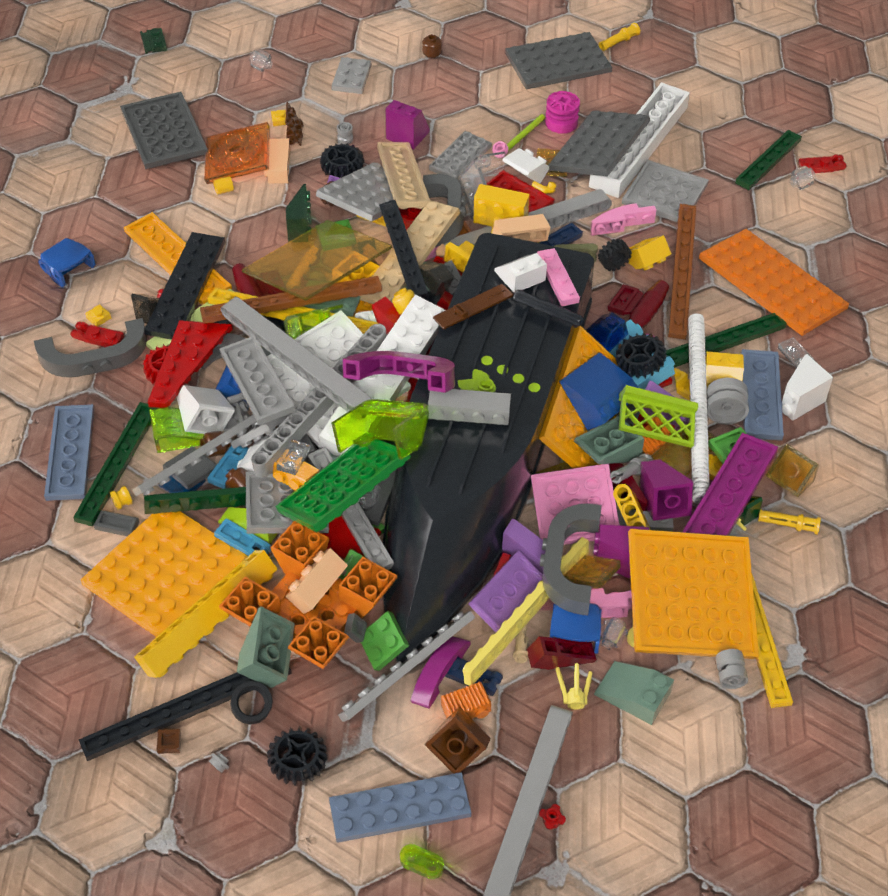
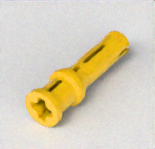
(624, 35)
(799, 524)

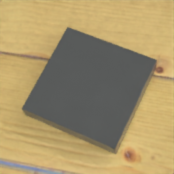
(193, 474)

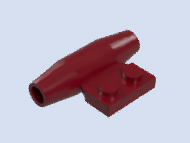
(251, 286)
(639, 305)

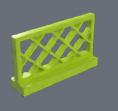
(657, 403)

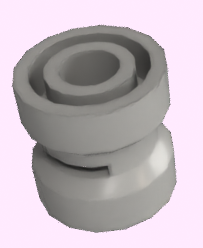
(344, 132)

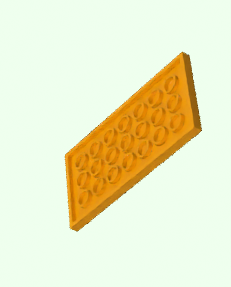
(562, 420)

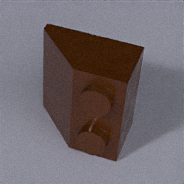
(458, 741)

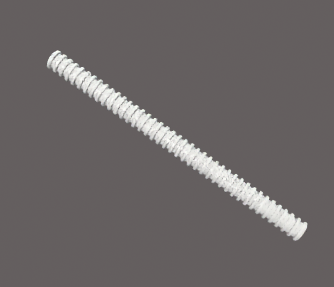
(698, 394)

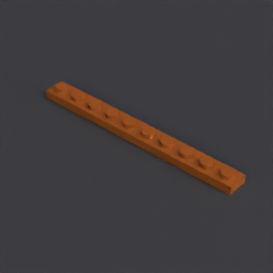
(682, 272)
(285, 300)

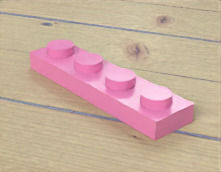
(559, 278)

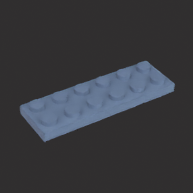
(764, 394)
(69, 452)
(399, 807)

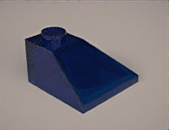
(608, 330)

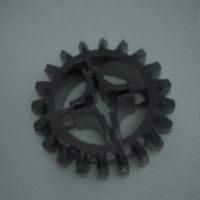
(341, 160)
(640, 360)
(303, 746)

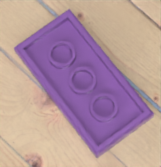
(506, 590)

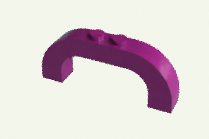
(437, 370)

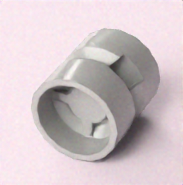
(731, 669)

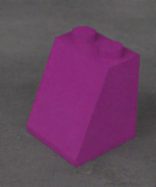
(405, 124)
(666, 490)
(613, 543)

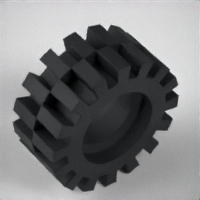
(614, 255)

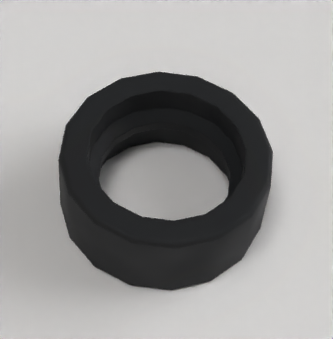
(248, 719)

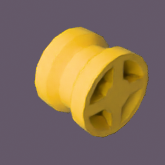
(121, 498)

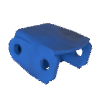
(64, 258)
(576, 626)

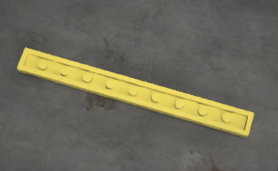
(520, 617)

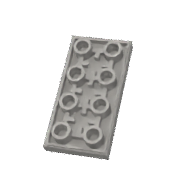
(460, 154)

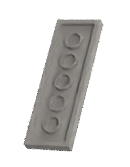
(257, 380)

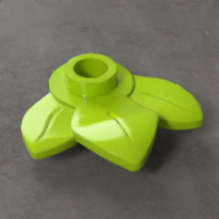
(479, 382)

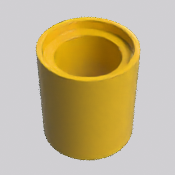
(223, 185)

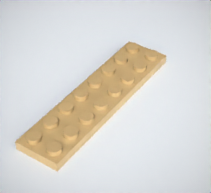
(403, 175)
(424, 236)

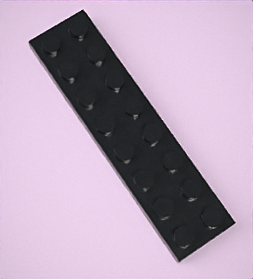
(185, 284)

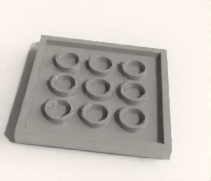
(664, 189)
(261, 499)

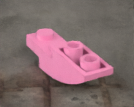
(619, 217)
(612, 604)

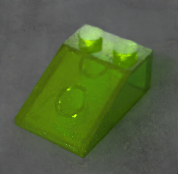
(170, 432)

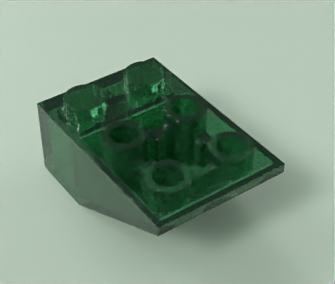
(298, 214)

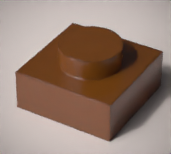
(168, 741)

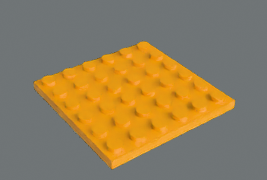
(162, 570)
(691, 593)

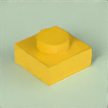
(278, 117)
(98, 315)

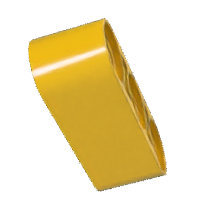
(629, 503)

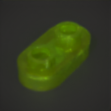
(423, 860)

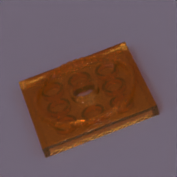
(249, 159)

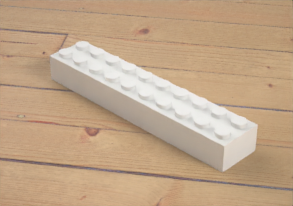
(664, 110)
(411, 334)

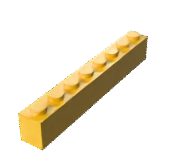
(201, 617)

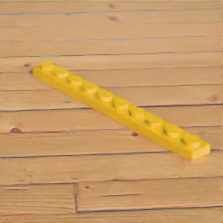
(221, 296)

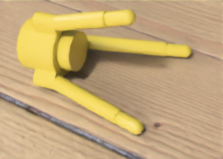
(575, 697)

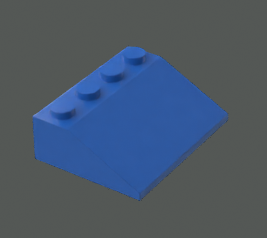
(596, 390)

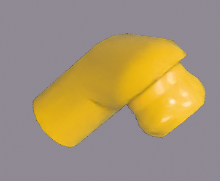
(545, 189)

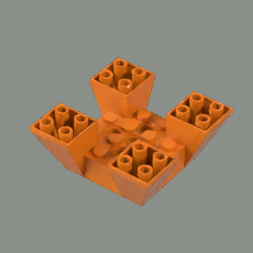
(321, 630)

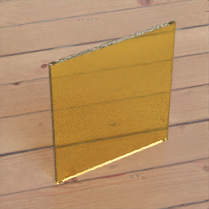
(316, 259)

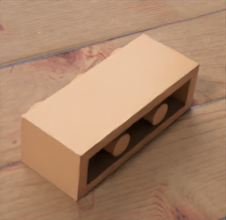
(278, 161)
(528, 228)
(316, 580)

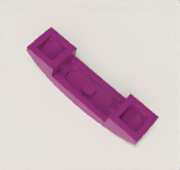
(436, 668)

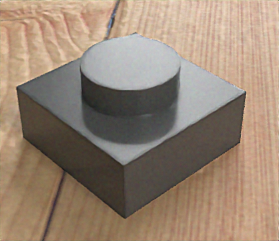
(355, 628)

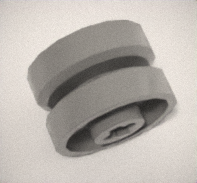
(727, 401)

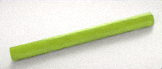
(524, 132)

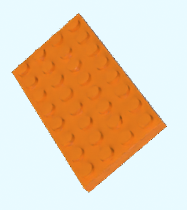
(774, 281)

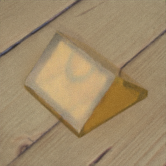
(793, 470)

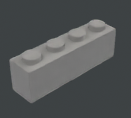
(470, 406)

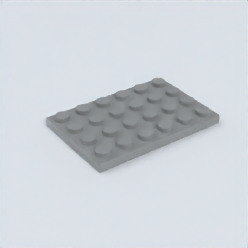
(360, 192)

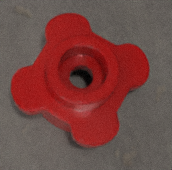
(551, 823)

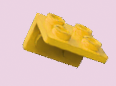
(458, 254)

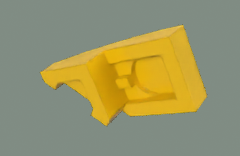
(682, 383)

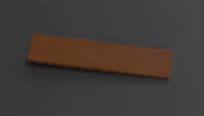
(472, 306)

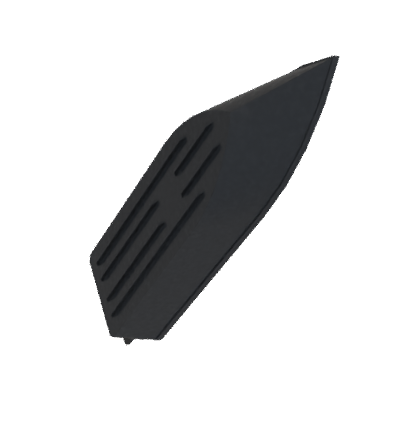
(469, 475)

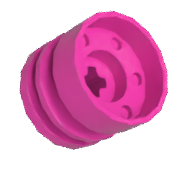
(562, 112)

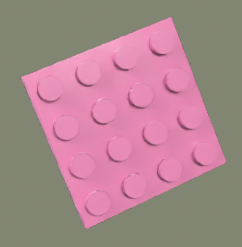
(572, 487)

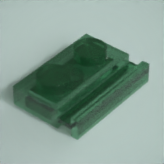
(153, 40)

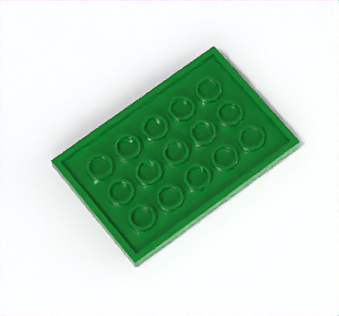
(341, 484)

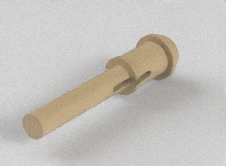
(520, 653)

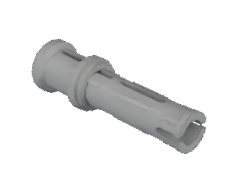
(632, 468)

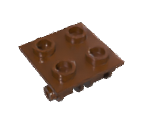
(294, 126)

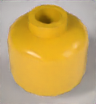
(402, 299)

